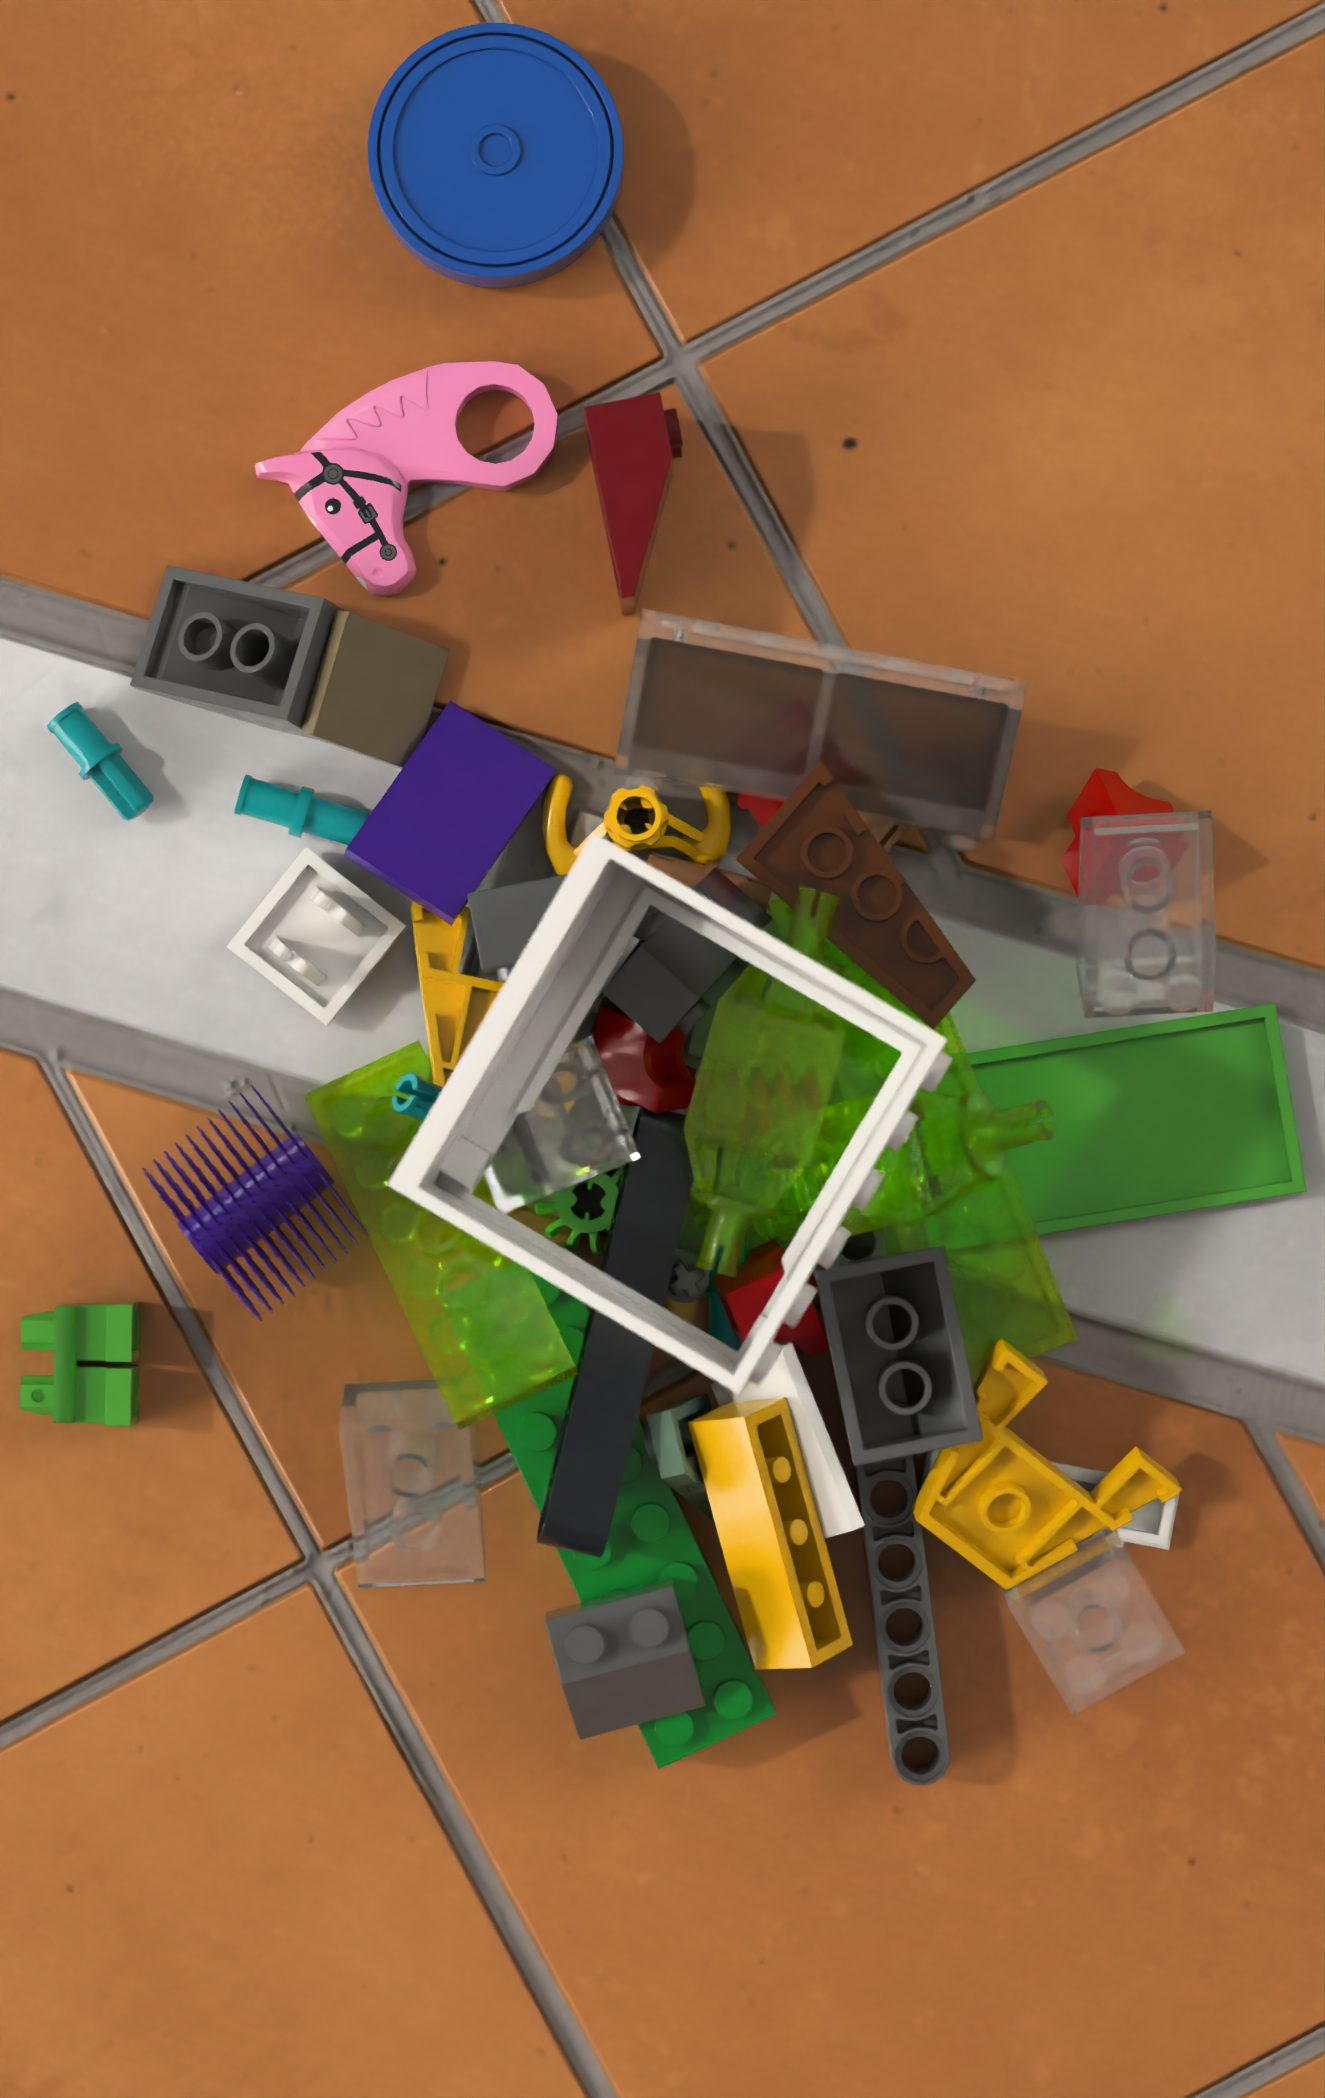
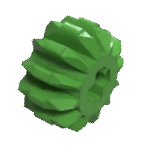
(564, 1203)

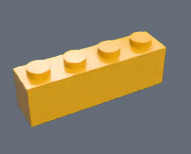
(770, 1534)

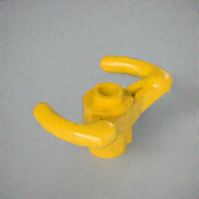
(697, 845)

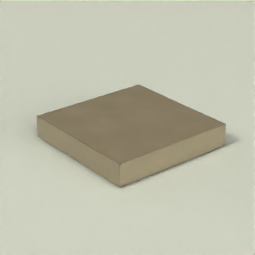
(374, 689)

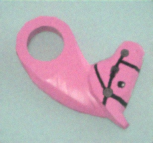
(365, 458)

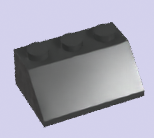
(898, 1354)

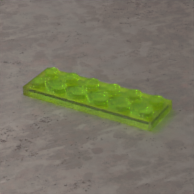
(463, 1299)

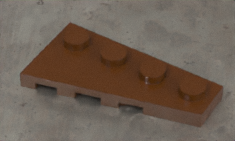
(879, 921)

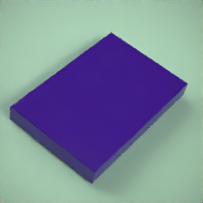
(450, 812)

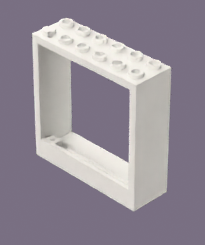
(532, 1030)

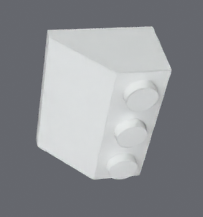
(827, 1481)

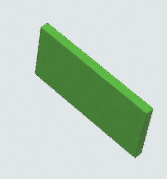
(1151, 1118)

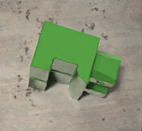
(78, 1390)

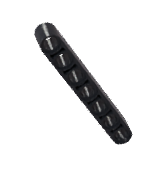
(611, 1356)

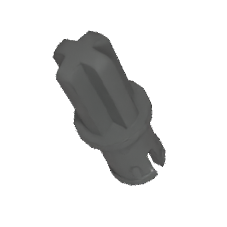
(687, 1280)

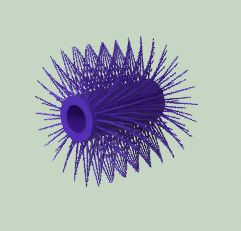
(253, 1205)

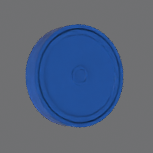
(496, 154)

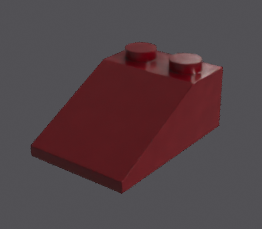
(632, 465)

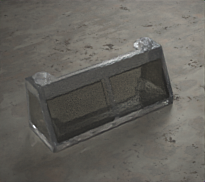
(766, 707)

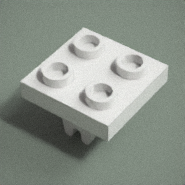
(317, 936)

